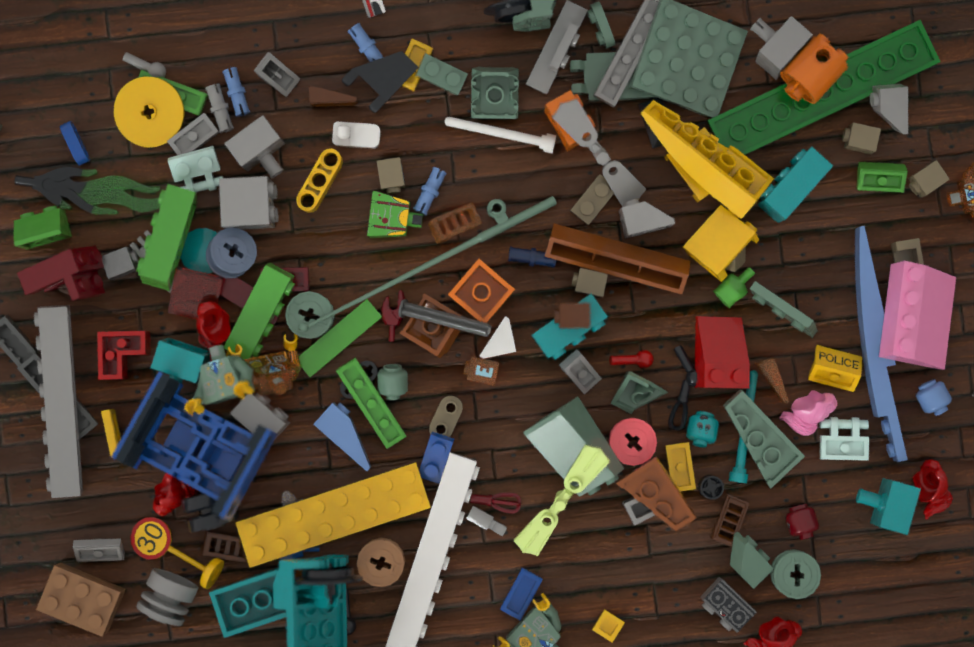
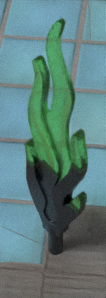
(89, 194)

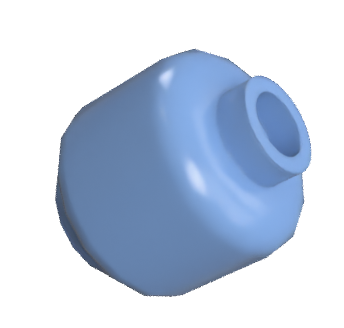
(933, 397)

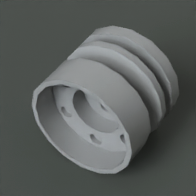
(165, 602)

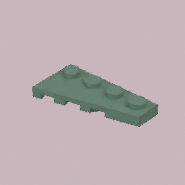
(765, 442)

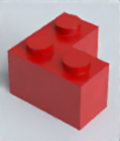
(115, 347)

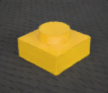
(608, 625)

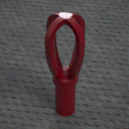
(491, 500)

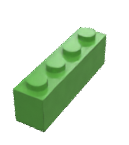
(260, 310)

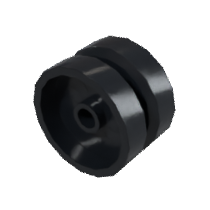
(206, 519)

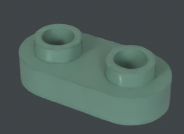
(597, 16)

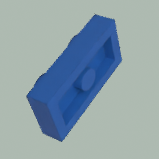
(435, 457)

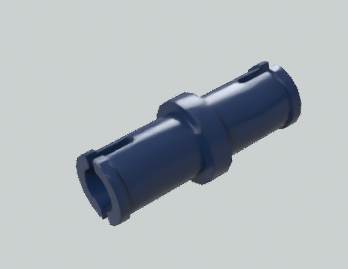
(530, 256)

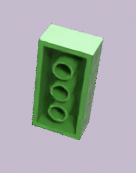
(168, 237)

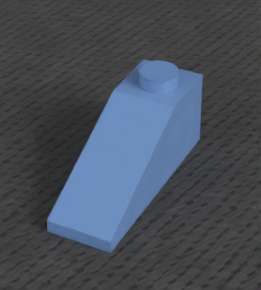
(342, 431)

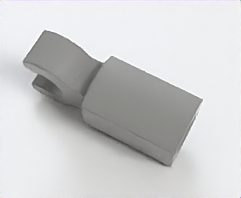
(485, 520)

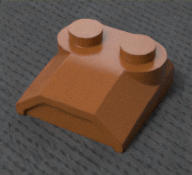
(428, 335)

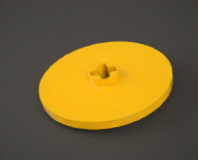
(132, 103)

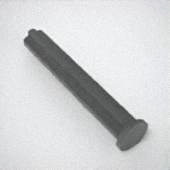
(444, 318)

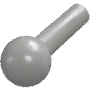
(155, 69)

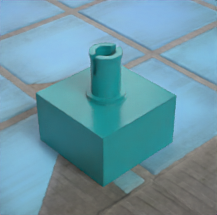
(180, 359)
(892, 505)

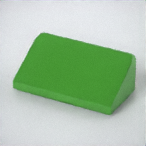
(881, 177)

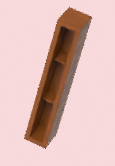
(618, 258)

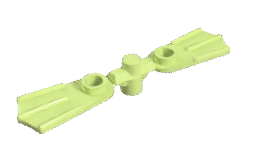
(584, 470)

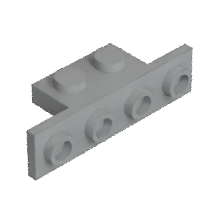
(556, 47)

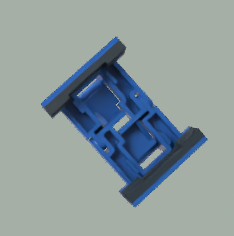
(239, 469)

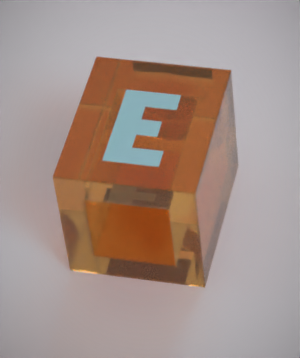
(481, 370)

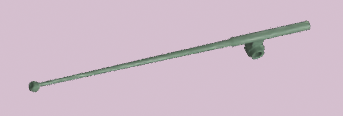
(503, 224)

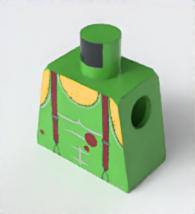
(391, 216)

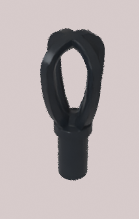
(682, 399)

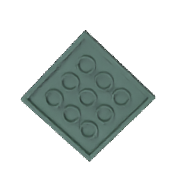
(688, 58)

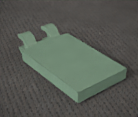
(594, 70)

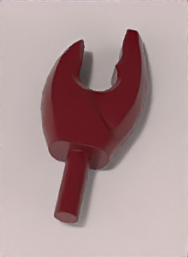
(391, 317)

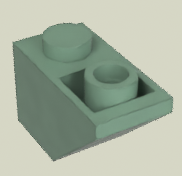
(749, 562)

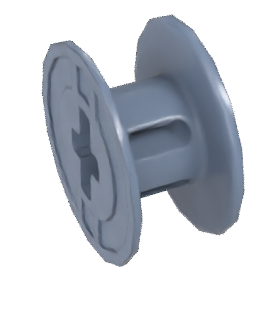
(218, 253)

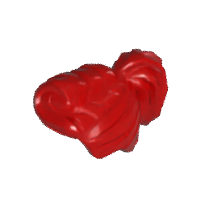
(212, 325)
(933, 487)
(170, 493)
(776, 634)

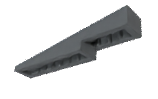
(26, 357)

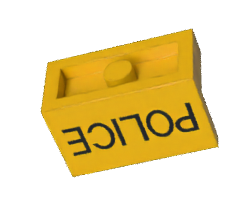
(836, 368)

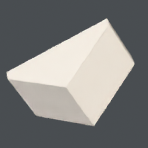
(501, 341)

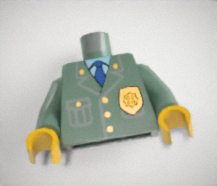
(221, 380)
(537, 628)

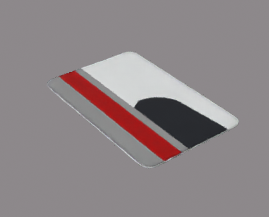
(373, 7)

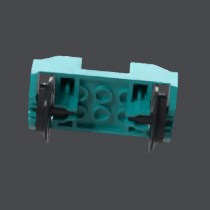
(314, 600)

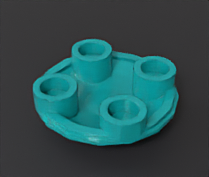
(195, 248)

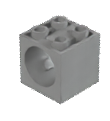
(248, 203)

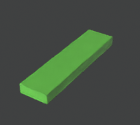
(339, 338)
(371, 403)

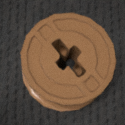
(371, 572)

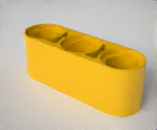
(320, 168)

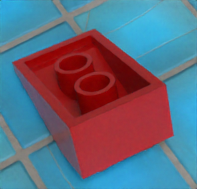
(721, 353)

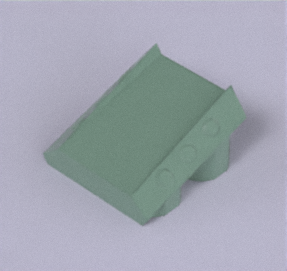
(494, 92)

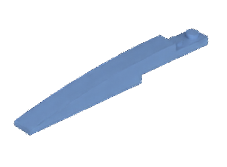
(870, 328)

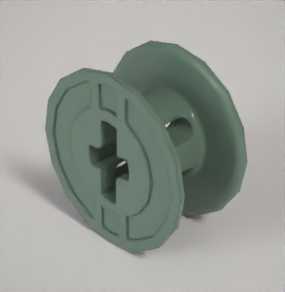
(306, 302)
(805, 583)

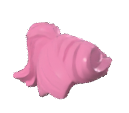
(809, 412)

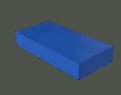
(521, 593)

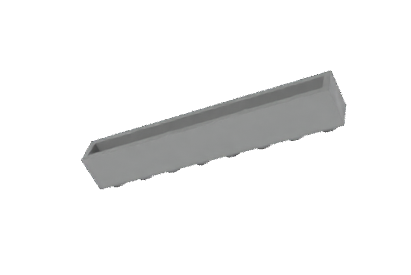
(60, 401)

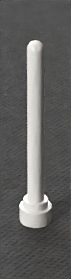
(545, 142)

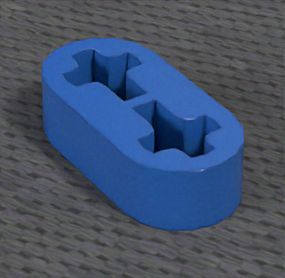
(74, 143)

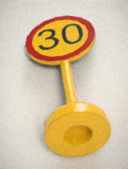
(153, 538)

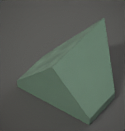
(635, 392)

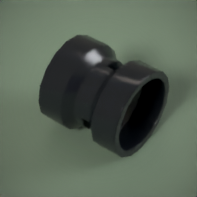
(714, 487)

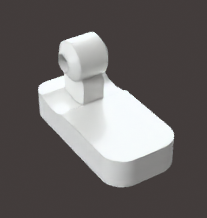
(356, 135)

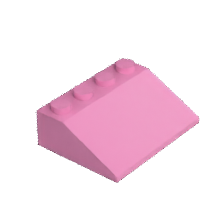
(917, 315)

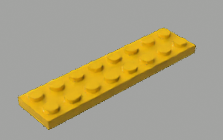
(333, 515)

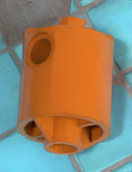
(809, 77)

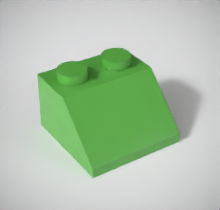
(41, 228)

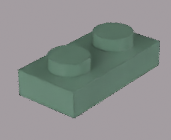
(441, 74)

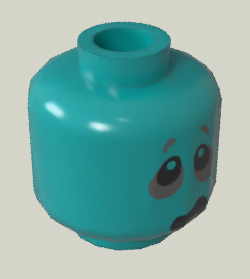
(702, 429)

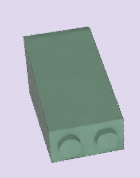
(562, 437)

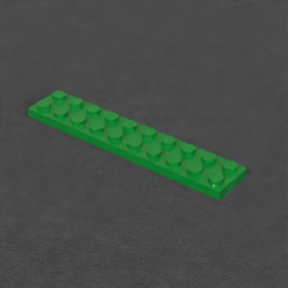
(778, 115)

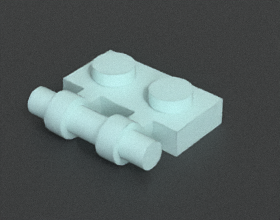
(196, 164)
(844, 447)

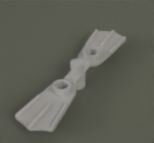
(576, 123)

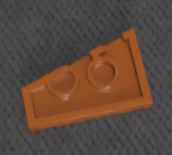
(659, 493)

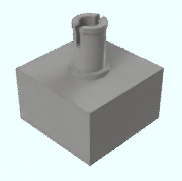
(780, 45)
(256, 146)

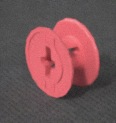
(646, 440)

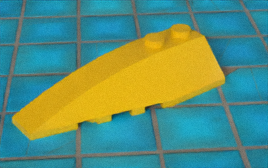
(717, 169)

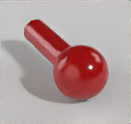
(643, 359)

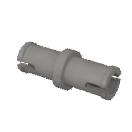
(219, 108)

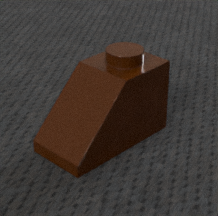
(573, 316)

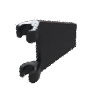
(384, 76)

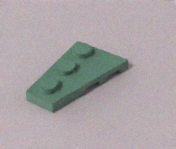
(783, 309)

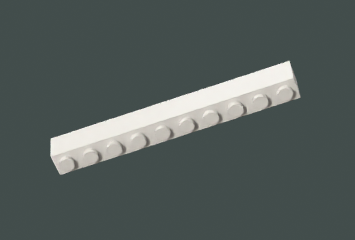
(432, 551)

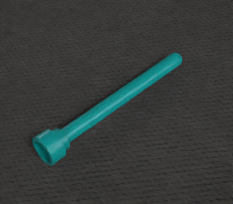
(739, 472)

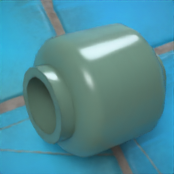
(392, 381)

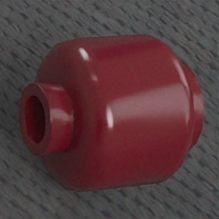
(802, 521)

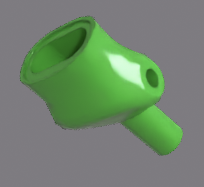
(733, 287)

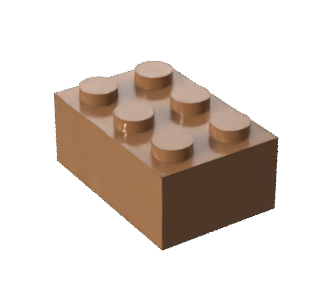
(81, 599)

